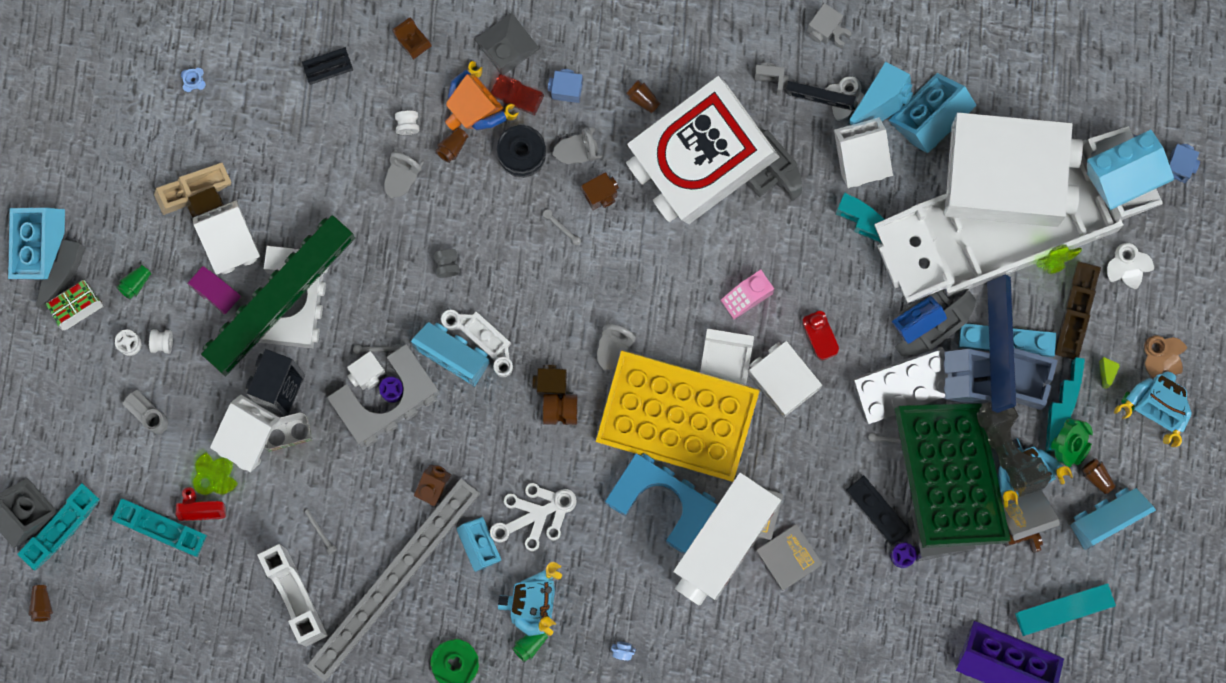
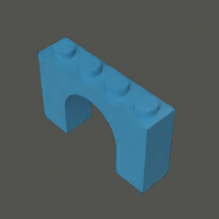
(644, 474)

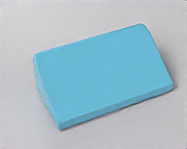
(478, 544)

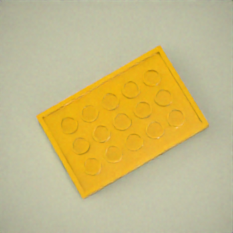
(677, 415)

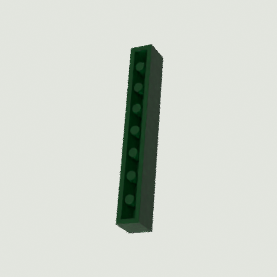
(277, 295)

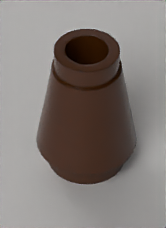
(642, 96)
(452, 145)
(1098, 475)
(40, 605)

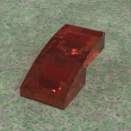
(513, 92)

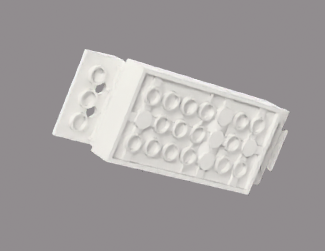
(976, 251)

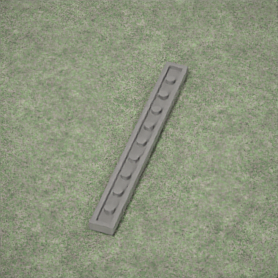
(393, 580)

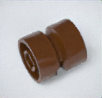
(560, 409)

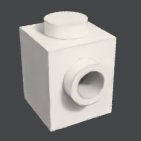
(365, 372)

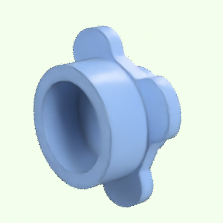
(188, 74)
(622, 650)

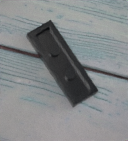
(822, 96)
(877, 510)

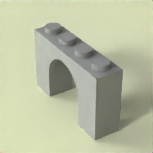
(367, 425)

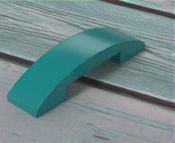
(159, 527)
(60, 528)

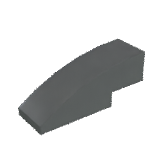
(61, 273)

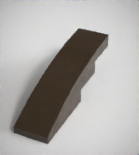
(1077, 310)

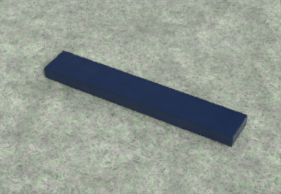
(1001, 343)

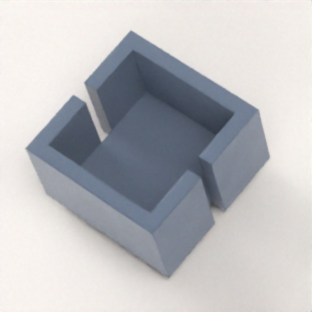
(962, 369)
(1030, 375)

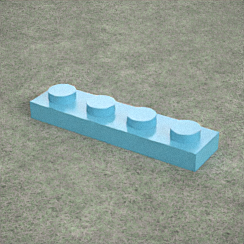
(1037, 342)

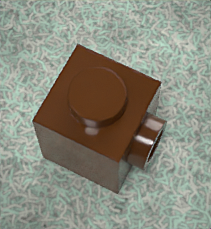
(600, 191)

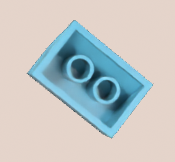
(932, 112)
(1129, 169)
(451, 352)
(1111, 517)

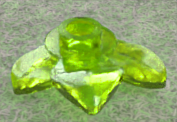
(1057, 257)
(216, 472)

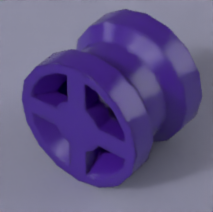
(388, 386)
(906, 552)

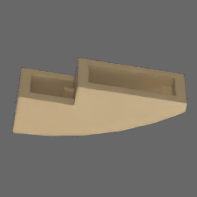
(176, 194)

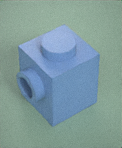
(566, 86)
(1183, 162)

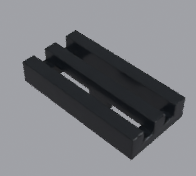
(325, 57)

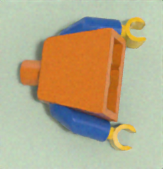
(473, 103)

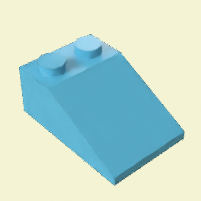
(885, 95)
(34, 241)

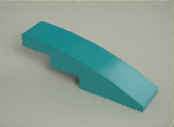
(1068, 395)
(1065, 609)

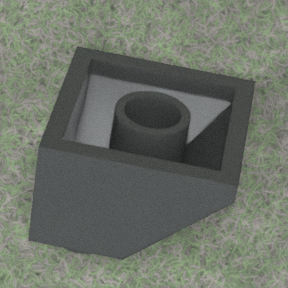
(507, 44)
(23, 512)

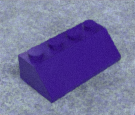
(1005, 659)

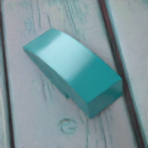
(862, 214)

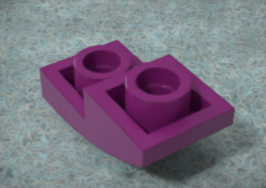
(214, 290)

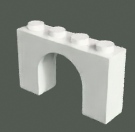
(300, 328)
(304, 617)

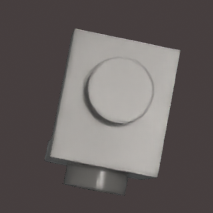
(770, 73)

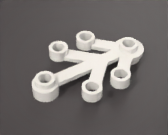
(537, 514)

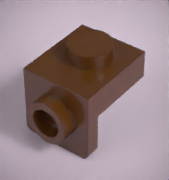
(411, 38)
(432, 484)
(1035, 541)

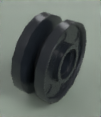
(518, 137)

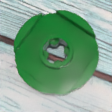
(1072, 442)
(451, 650)

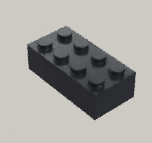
(275, 382)

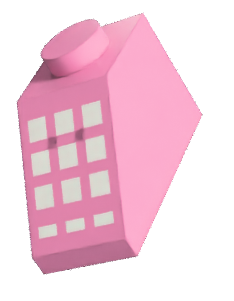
(747, 294)

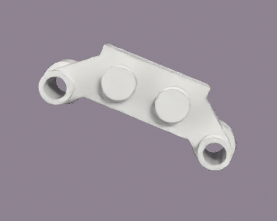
(484, 336)

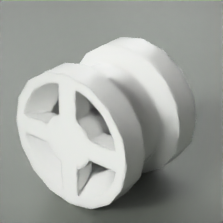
(407, 122)
(125, 338)
(160, 341)

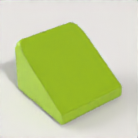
(1108, 371)

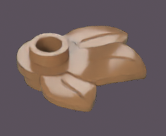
(1167, 358)

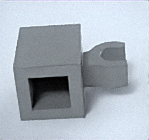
(827, 24)

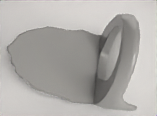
(577, 148)
(401, 174)
(611, 343)

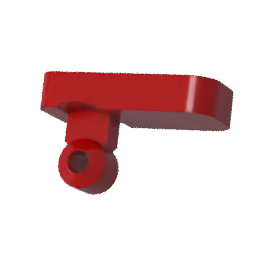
(820, 335)
(191, 510)

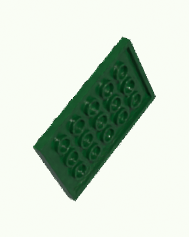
(951, 476)

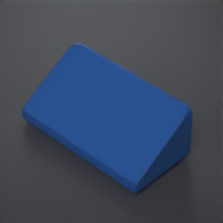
(919, 319)

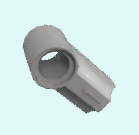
(145, 411)

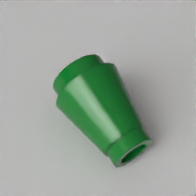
(134, 282)
(528, 646)

